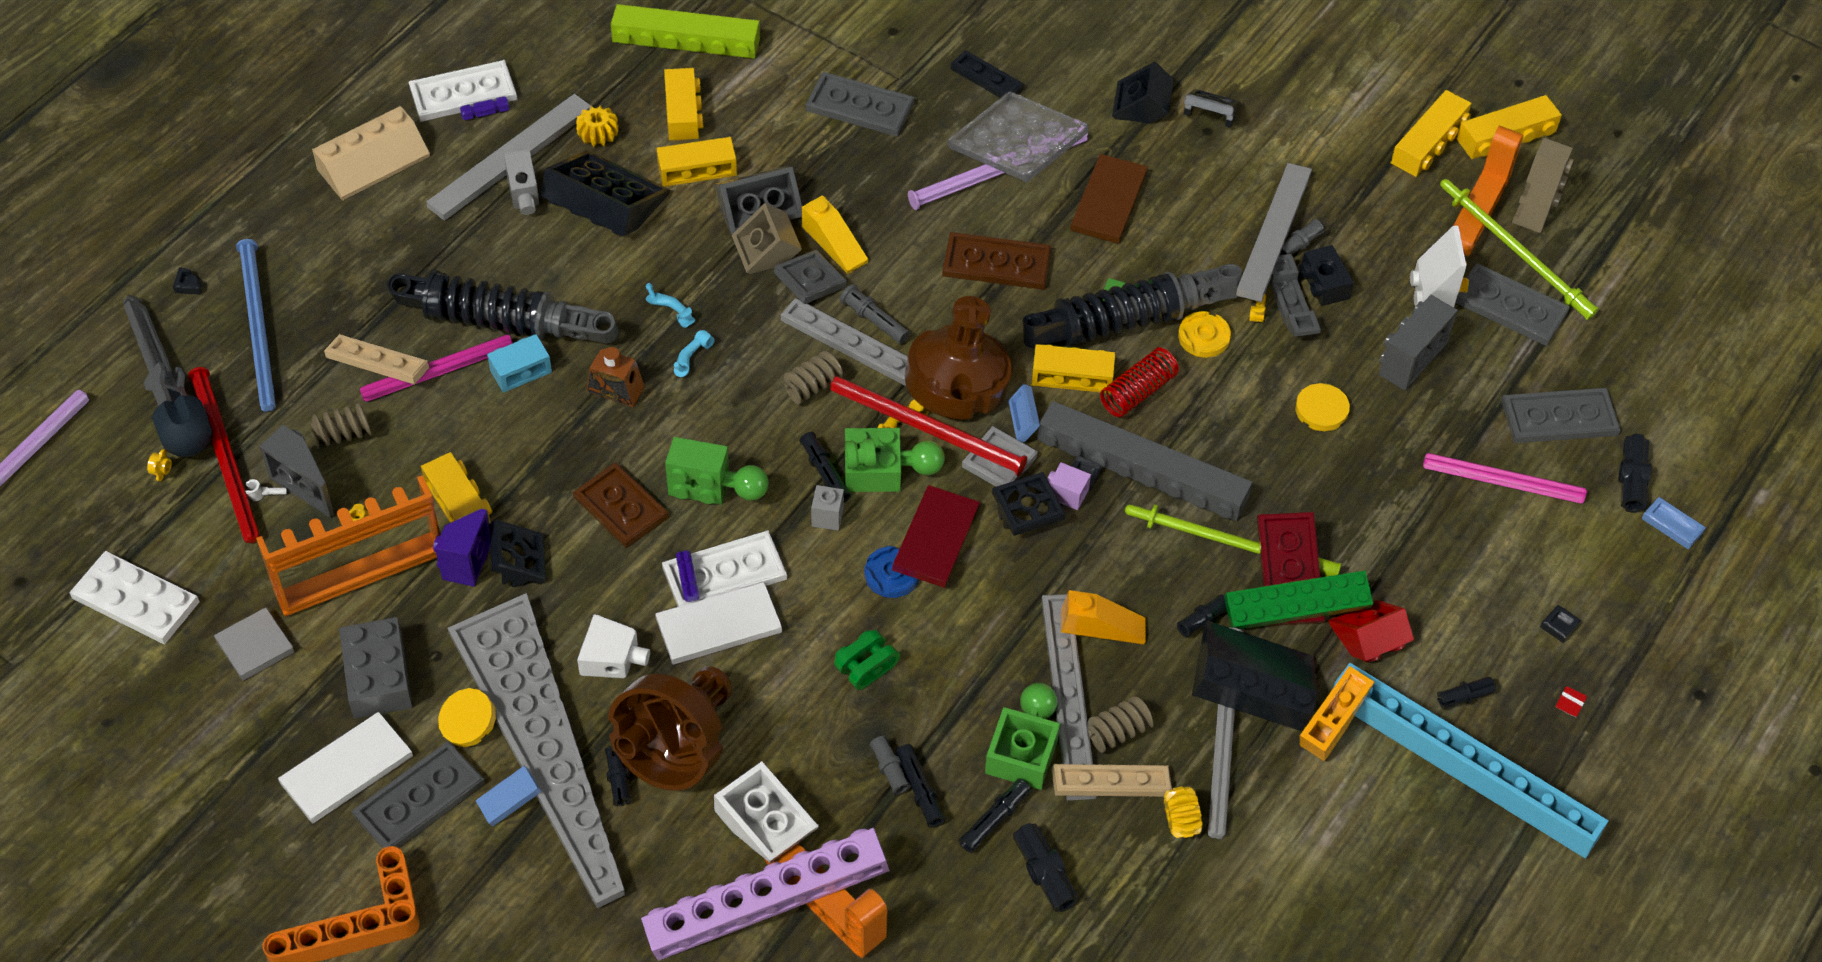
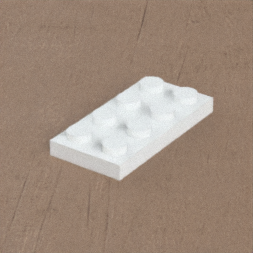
(134, 597)

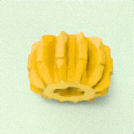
(597, 125)
(1183, 812)

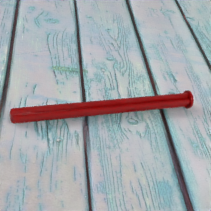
(200, 379)
(929, 425)

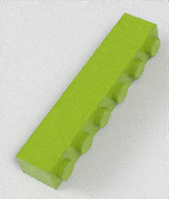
(685, 31)

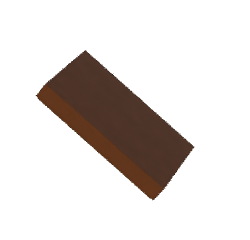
(620, 505)

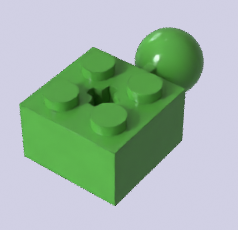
(925, 458)
(702, 473)
(1025, 740)

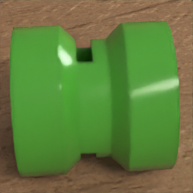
(860, 453)

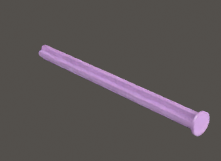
(957, 183)
(42, 434)

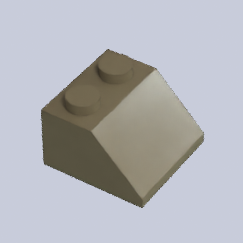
(766, 239)

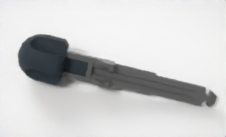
(178, 418)

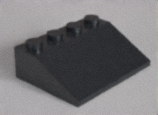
(602, 192)
(1255, 676)

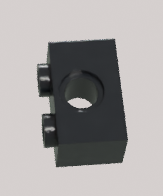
(1326, 275)

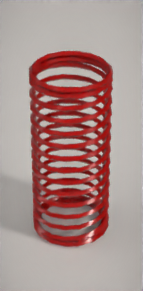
(1159, 370)

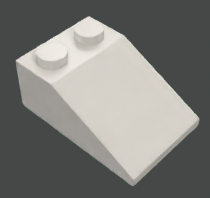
(1440, 269)
(763, 813)

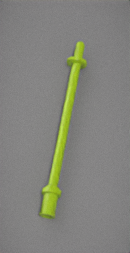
(1572, 296)
(1327, 567)

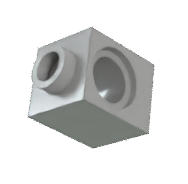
(827, 507)

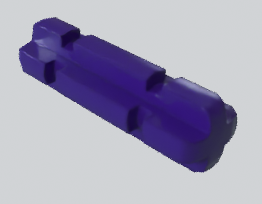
(484, 108)
(687, 576)

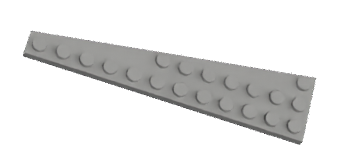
(514, 672)

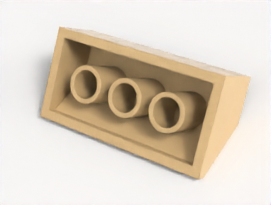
(370, 153)

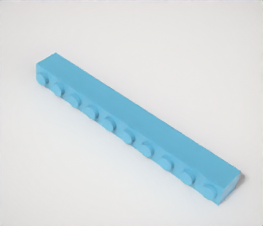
(1480, 767)

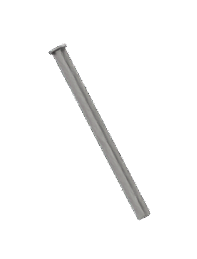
(1221, 771)

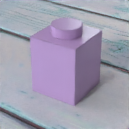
(1069, 485)

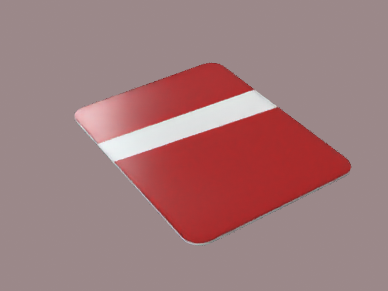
(1571, 701)

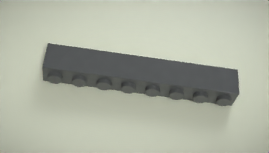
(1144, 461)

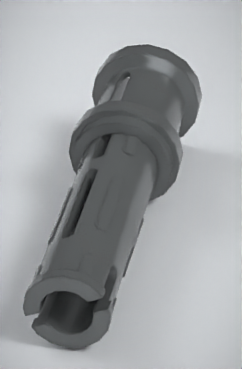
(866, 308)

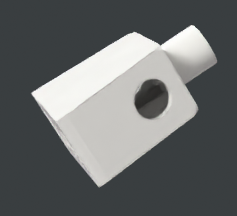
(610, 650)

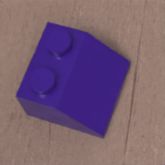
(463, 548)

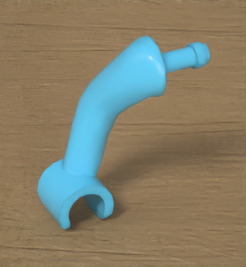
(655, 298)
(682, 366)

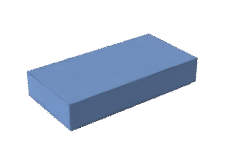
(1024, 413)
(1673, 523)
(508, 796)

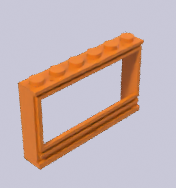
(360, 571)

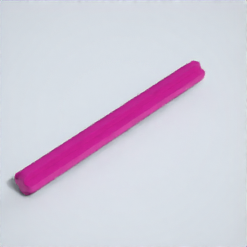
(436, 368)
(1504, 478)

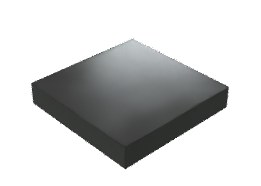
(810, 276)

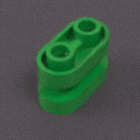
(866, 659)

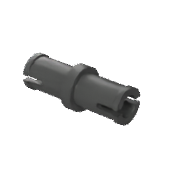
(1301, 238)
(890, 765)

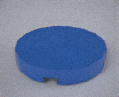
(882, 579)

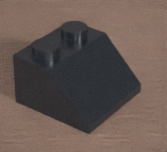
(1143, 95)

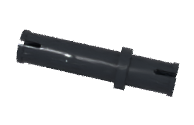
(812, 447)
(925, 796)
(1003, 806)

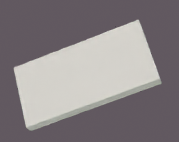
(447, 92)
(730, 567)
(718, 623)
(345, 767)

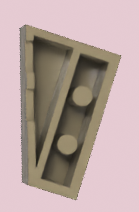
(1543, 185)

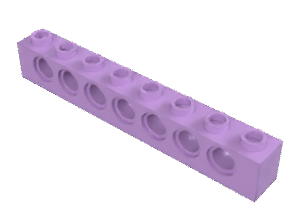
(756, 908)

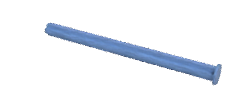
(257, 325)

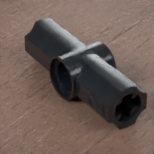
(1634, 473)
(1045, 867)

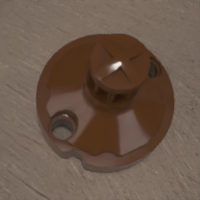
(959, 366)
(670, 727)

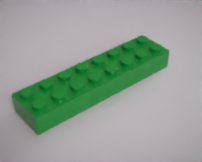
(1298, 600)

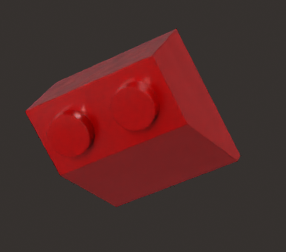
(1373, 630)

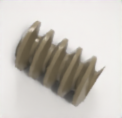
(810, 375)
(339, 425)
(1119, 721)

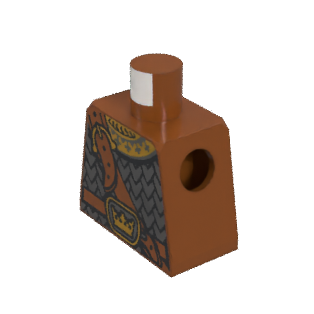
(615, 377)

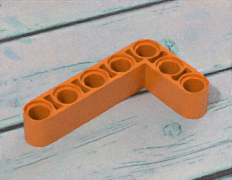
(1490, 184)
(355, 922)
(856, 922)

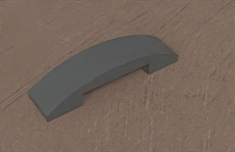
(1291, 299)

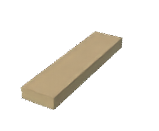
(376, 359)
(1111, 780)

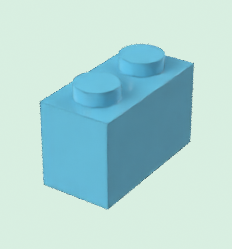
(519, 363)

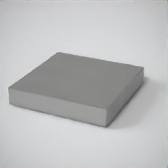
(995, 473)
(254, 644)

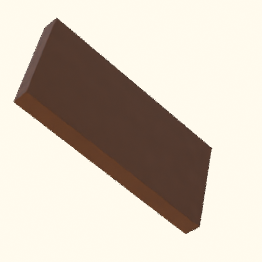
(1109, 198)
(996, 260)

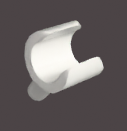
(258, 492)

